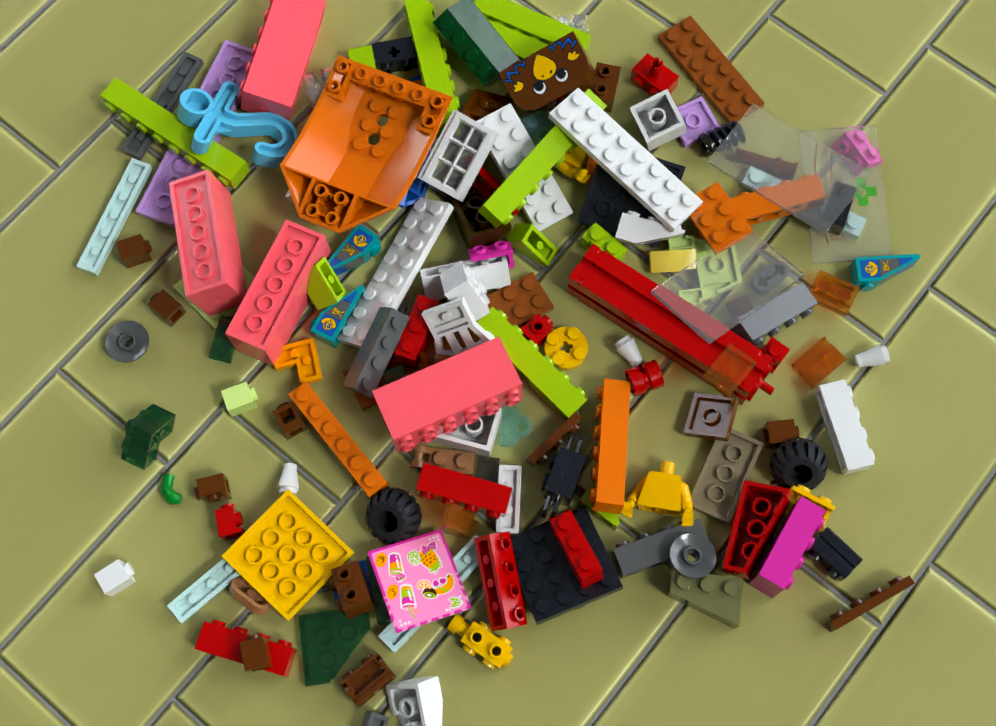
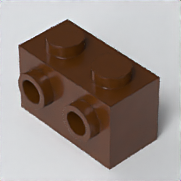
(605, 83)
(352, 590)

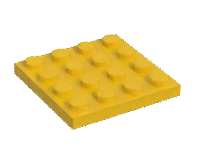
(287, 554)

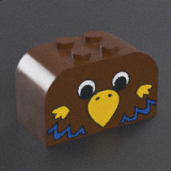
(549, 75)

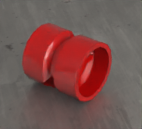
(645, 377)

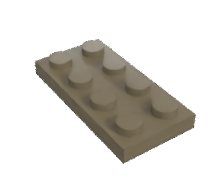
(723, 476)

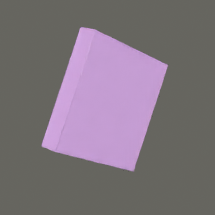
(697, 119)

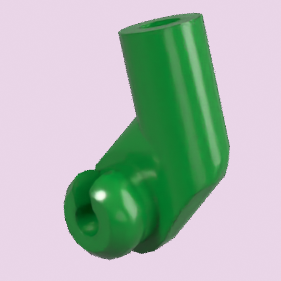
(168, 492)

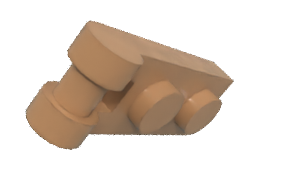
(449, 459)

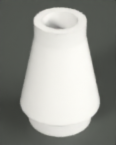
(629, 351)
(874, 356)
(288, 479)

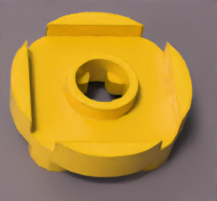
(570, 336)

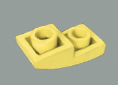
(671, 260)

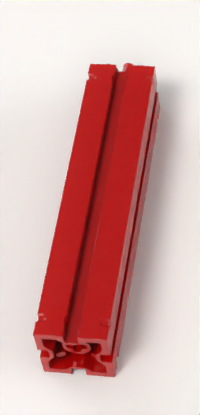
(627, 301)

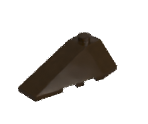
(472, 225)

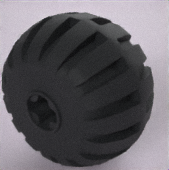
(798, 463)
(381, 518)

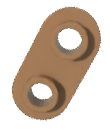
(248, 596)

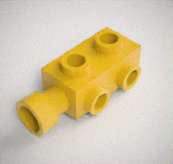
(483, 647)

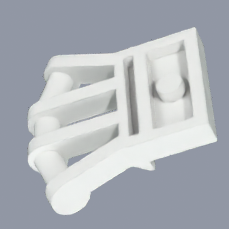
(450, 318)

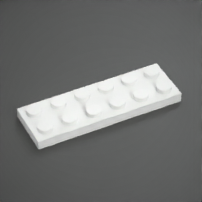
(509, 150)

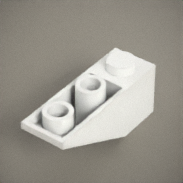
(641, 231)

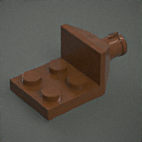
(484, 103)

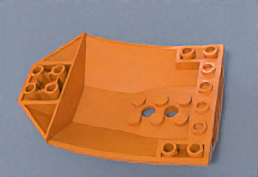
(335, 170)

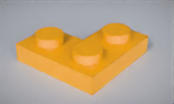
(305, 357)

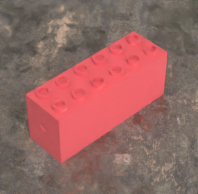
(281, 56)
(207, 242)
(277, 294)
(449, 395)

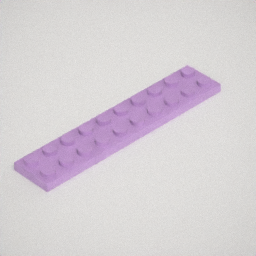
(228, 66)

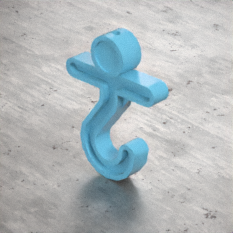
(215, 117)

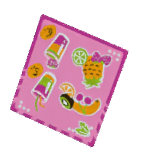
(419, 580)

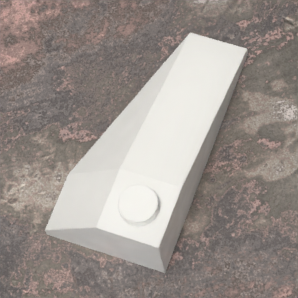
(416, 701)

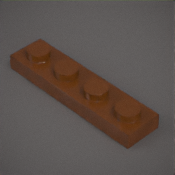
(876, 597)

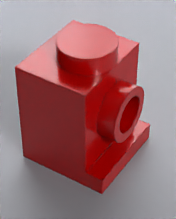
(537, 336)
(777, 351)
(229, 522)

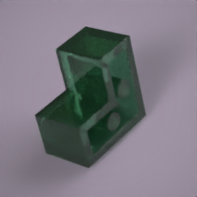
(145, 434)

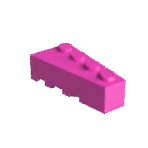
(788, 548)

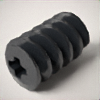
(713, 138)

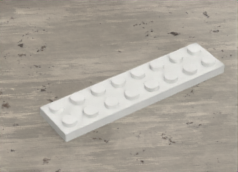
(625, 159)
(398, 267)

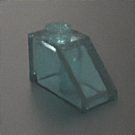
(537, 125)

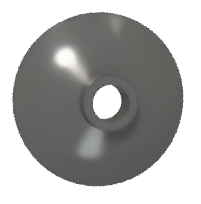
(122, 334)
(699, 548)

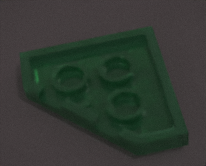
(329, 642)

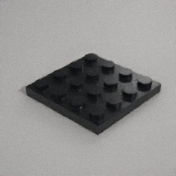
(608, 199)
(547, 576)

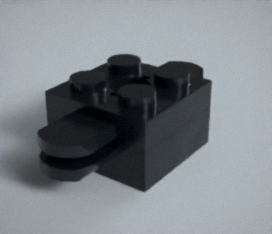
(564, 476)

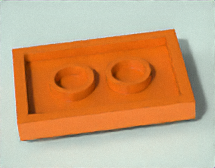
(719, 219)

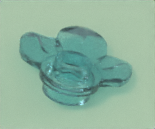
(508, 426)

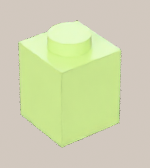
(240, 398)

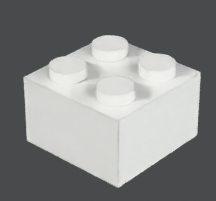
(658, 120)
(460, 282)

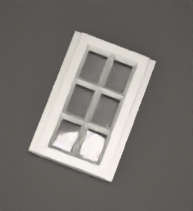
(458, 155)

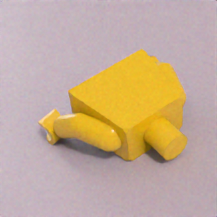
(573, 165)
(662, 494)

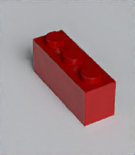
(415, 333)
(576, 549)

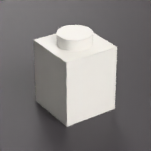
(115, 577)

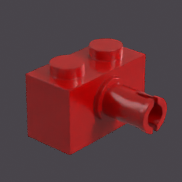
(653, 76)

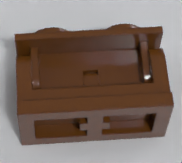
(367, 679)

